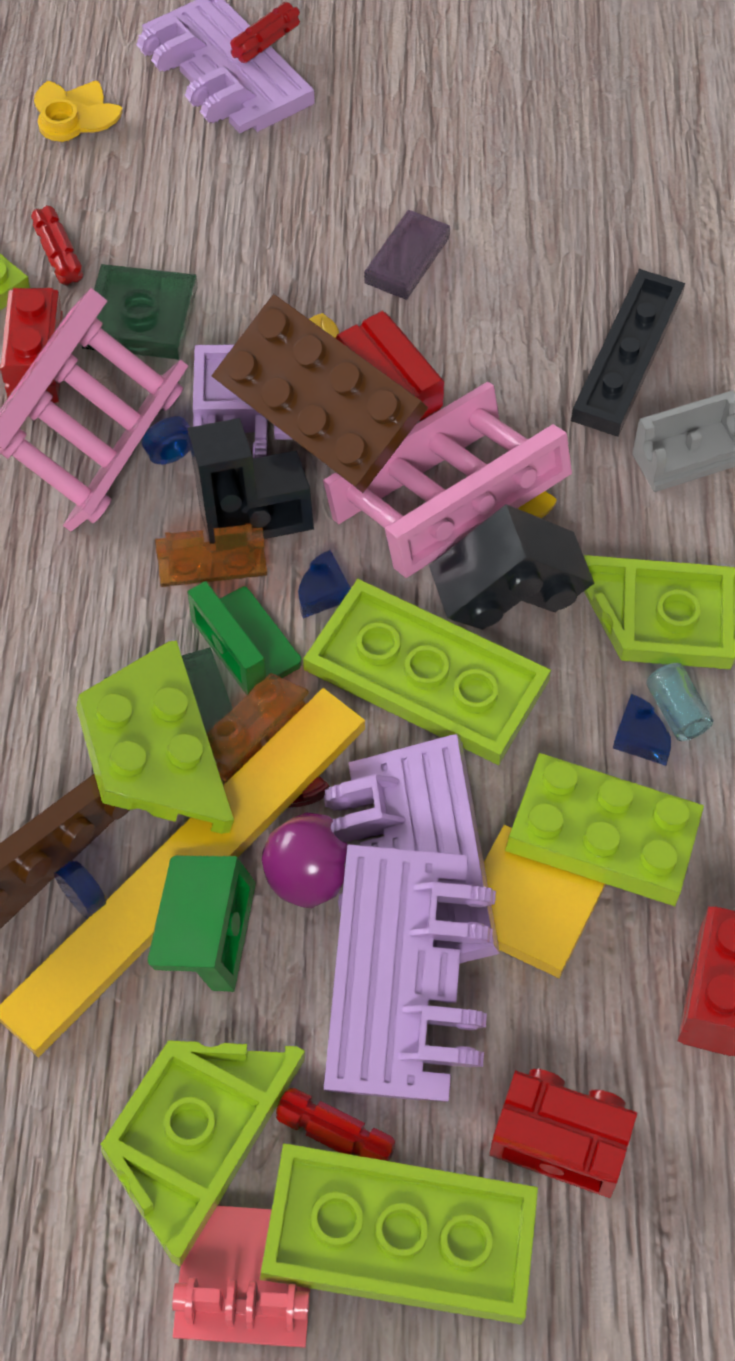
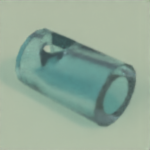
(679, 702)

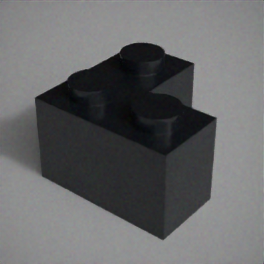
(245, 490)
(509, 562)

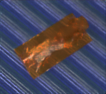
(190, 560)
(257, 716)

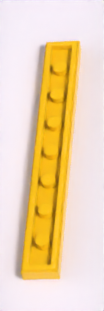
(125, 926)

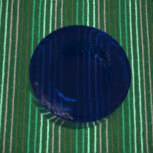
(167, 440)
(80, 888)

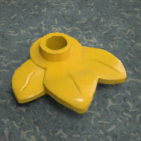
(73, 112)

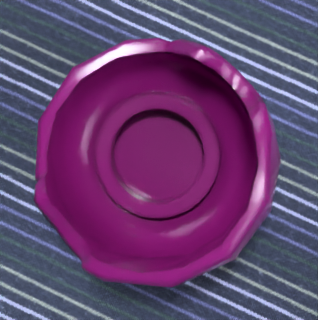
(305, 860)

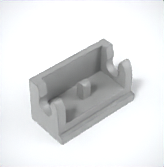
(687, 441)

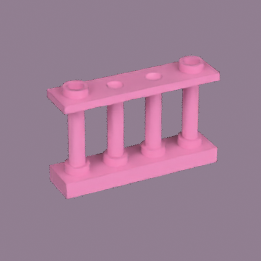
(33, 401)
(453, 513)

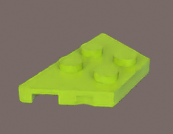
(665, 610)
(152, 742)
(192, 1132)

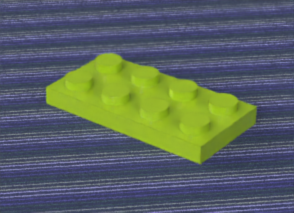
(427, 670)
(401, 1234)

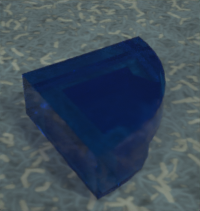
(322, 586)
(643, 732)

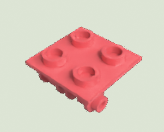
(222, 1288)

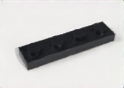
(627, 353)

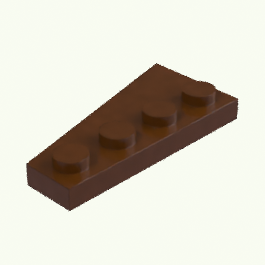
(49, 843)

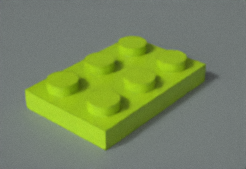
(606, 829)

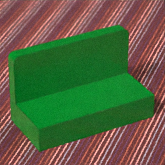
(242, 635)
(203, 919)

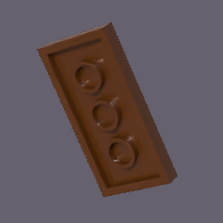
(319, 392)

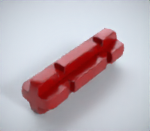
(264, 32)
(57, 245)
(333, 1127)

